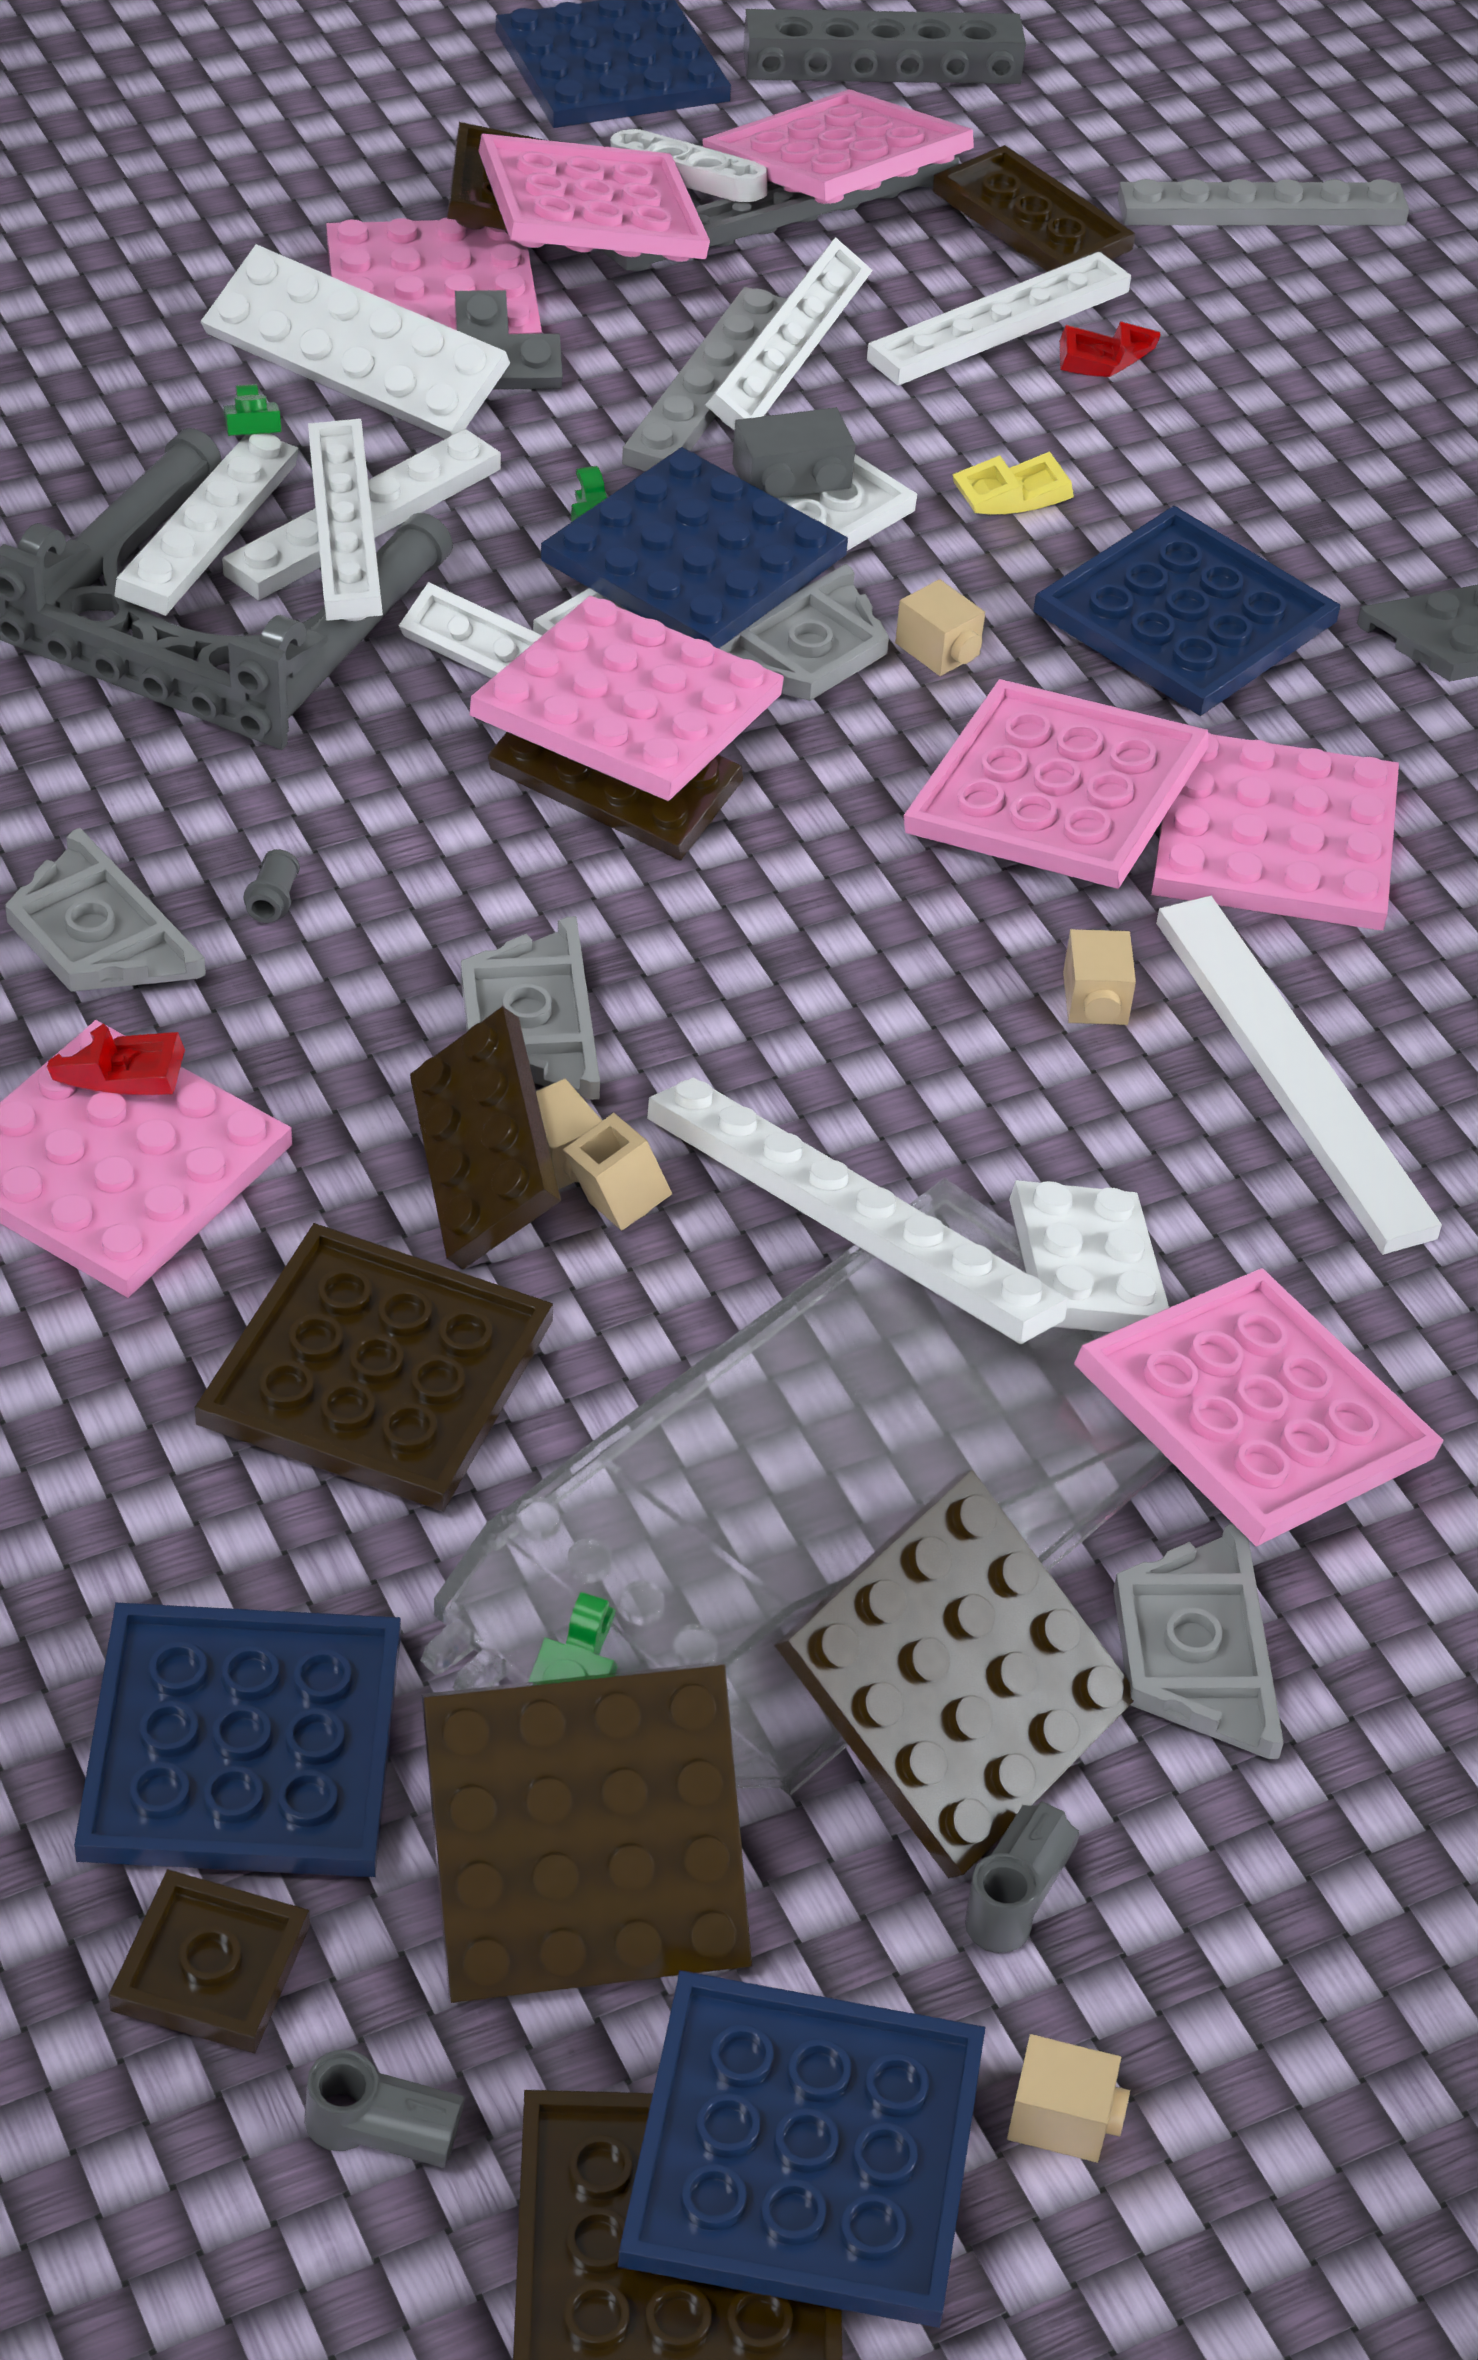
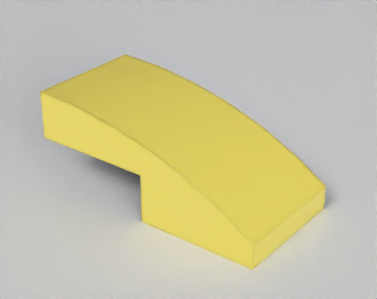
(1025, 487)

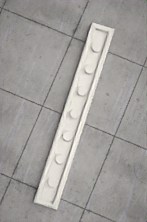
(1299, 1076)

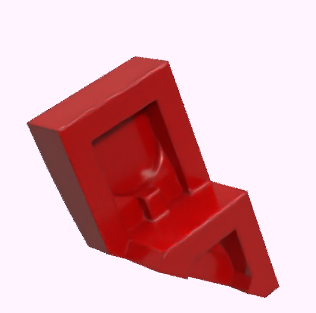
(1103, 355)
(123, 1065)

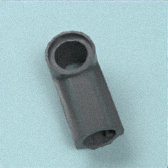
(1018, 1877)
(388, 2110)

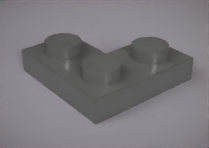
(532, 357)

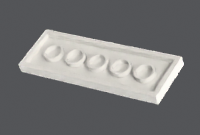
(355, 342)

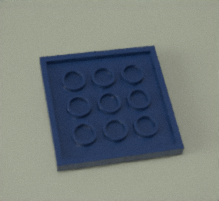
(611, 59)
(694, 548)
(1186, 609)
(241, 1740)
(805, 2149)

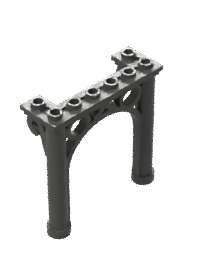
(270, 673)

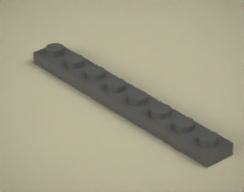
(732, 220)

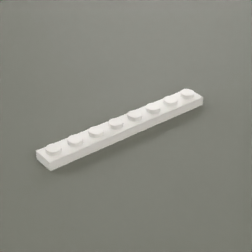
(859, 1210)

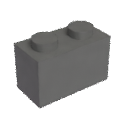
(795, 452)

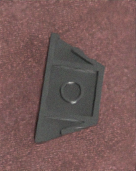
(1432, 629)

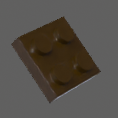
(210, 1961)

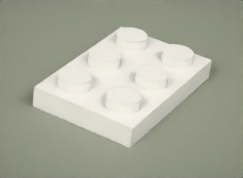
(1089, 1250)

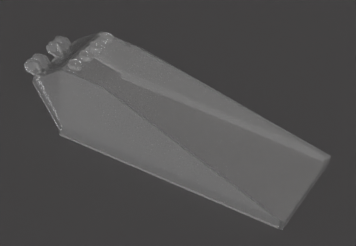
(779, 1474)

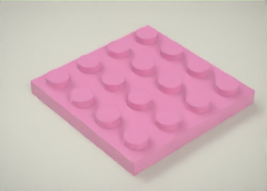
(843, 144)
(592, 198)
(428, 261)
(627, 697)
(1057, 783)
(1282, 833)
(124, 1175)
(1258, 1405)

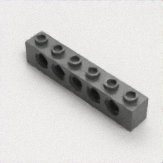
(883, 46)

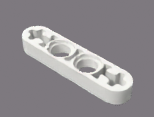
(702, 167)

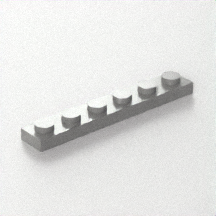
(1262, 203)
(681, 411)

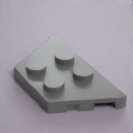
(815, 636)
(97, 924)
(548, 992)
(1200, 1643)

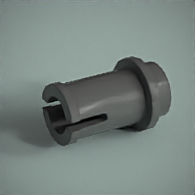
(269, 895)

